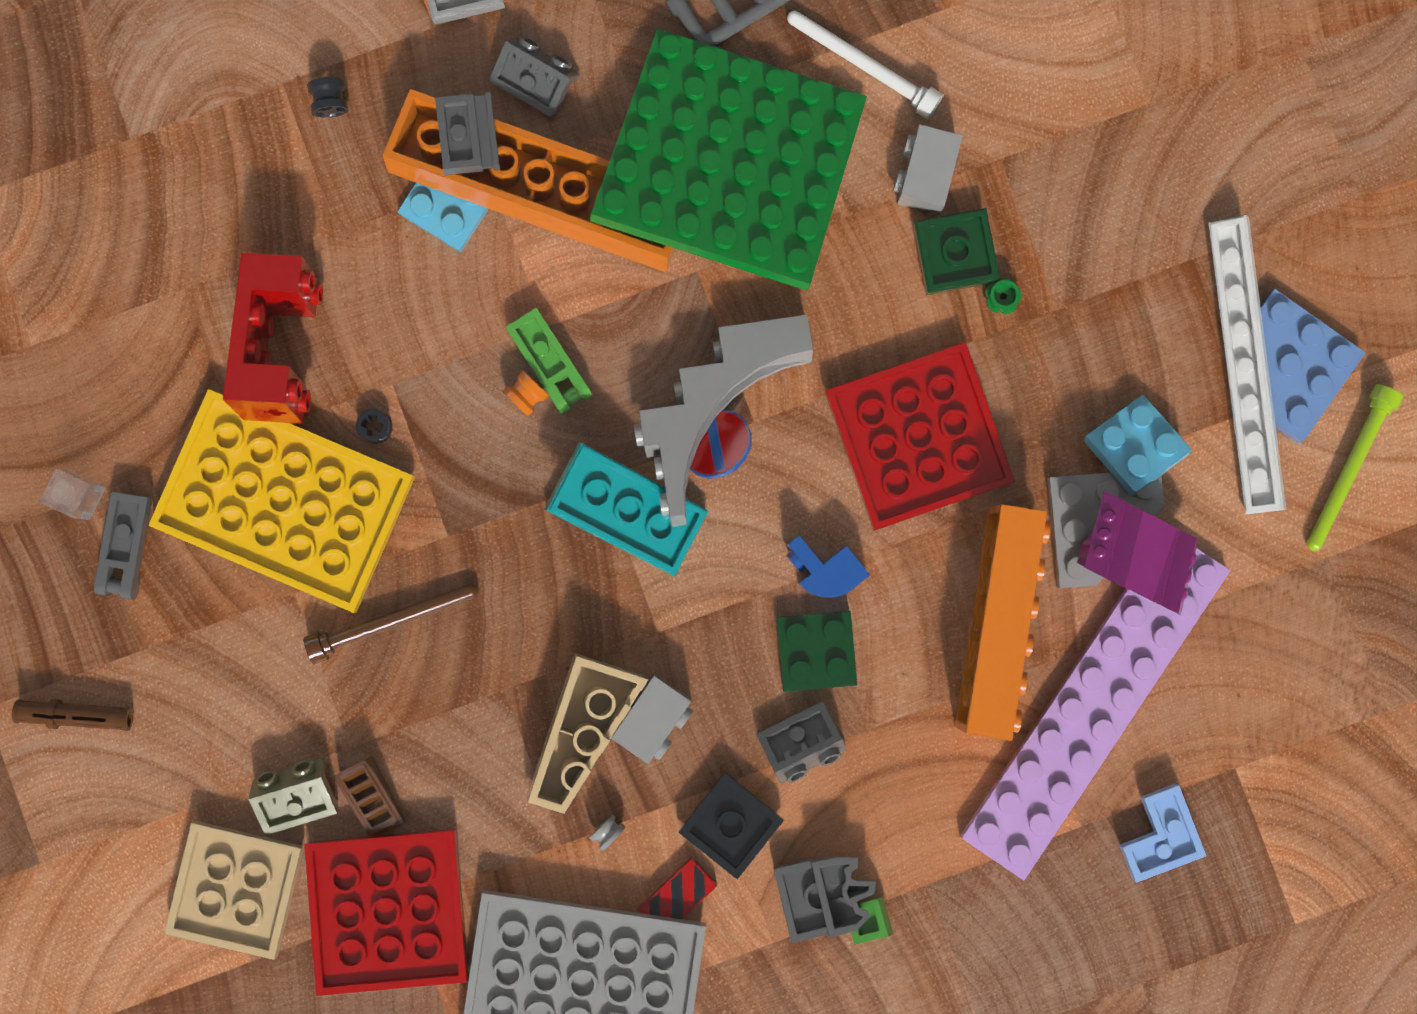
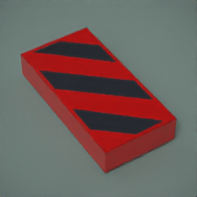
(680, 892)

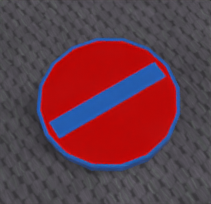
(722, 446)

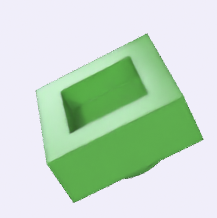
(877, 925)

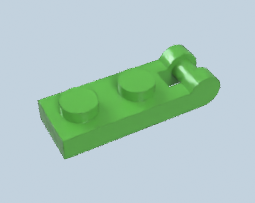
(548, 359)

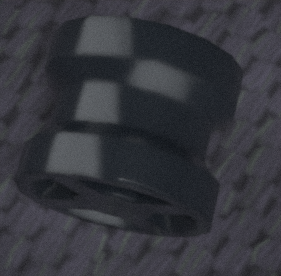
(327, 97)

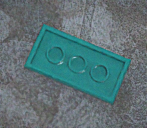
(622, 509)

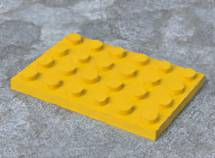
(282, 502)

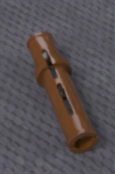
(57, 714)

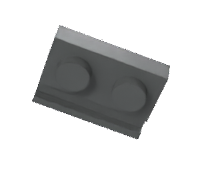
(467, 133)

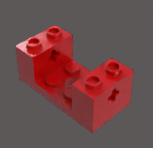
(266, 288)

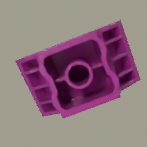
(1140, 553)

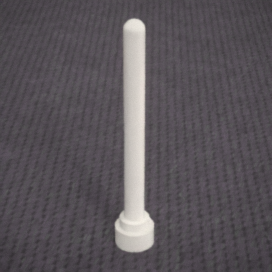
(923, 99)

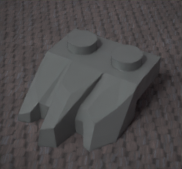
(822, 897)

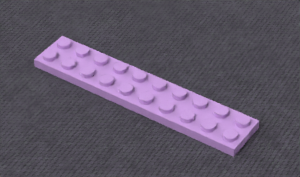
(1085, 721)

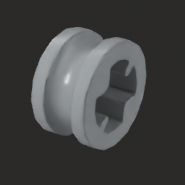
(607, 832)

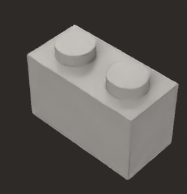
(928, 170)
(652, 720)

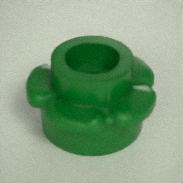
(1012, 293)

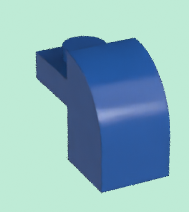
(827, 579)

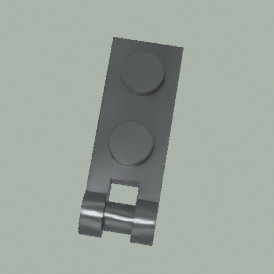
(123, 545)

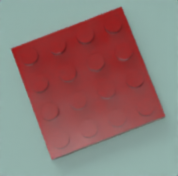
(919, 436)
(386, 912)

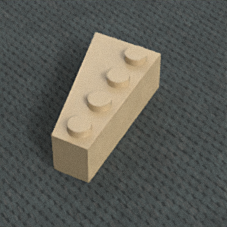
(585, 718)

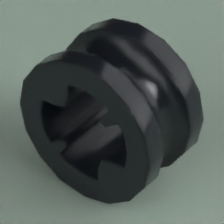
(366, 434)

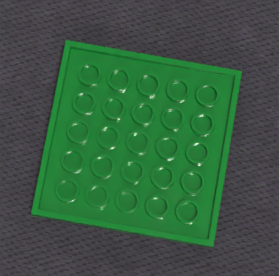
(730, 159)

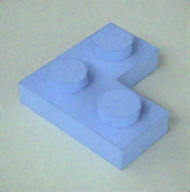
(1173, 839)

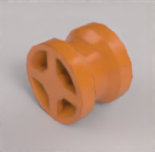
(525, 393)

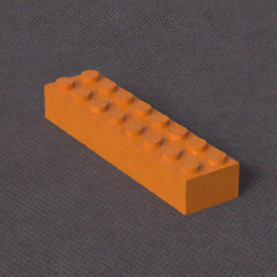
(535, 182)

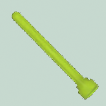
(1383, 402)

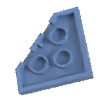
(1304, 364)

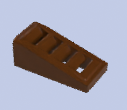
(358, 805)

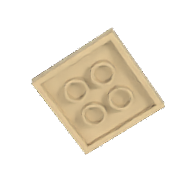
(234, 890)

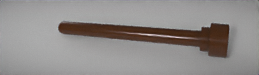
(320, 645)

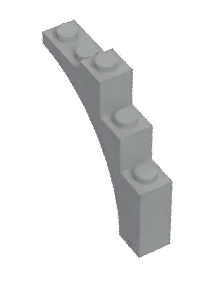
(741, 359)

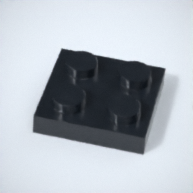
(731, 825)

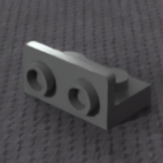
(533, 75)
(802, 743)

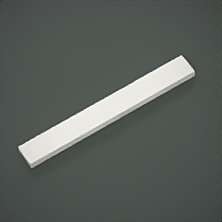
(1247, 365)

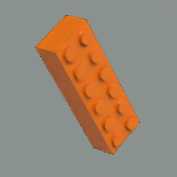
(1002, 621)

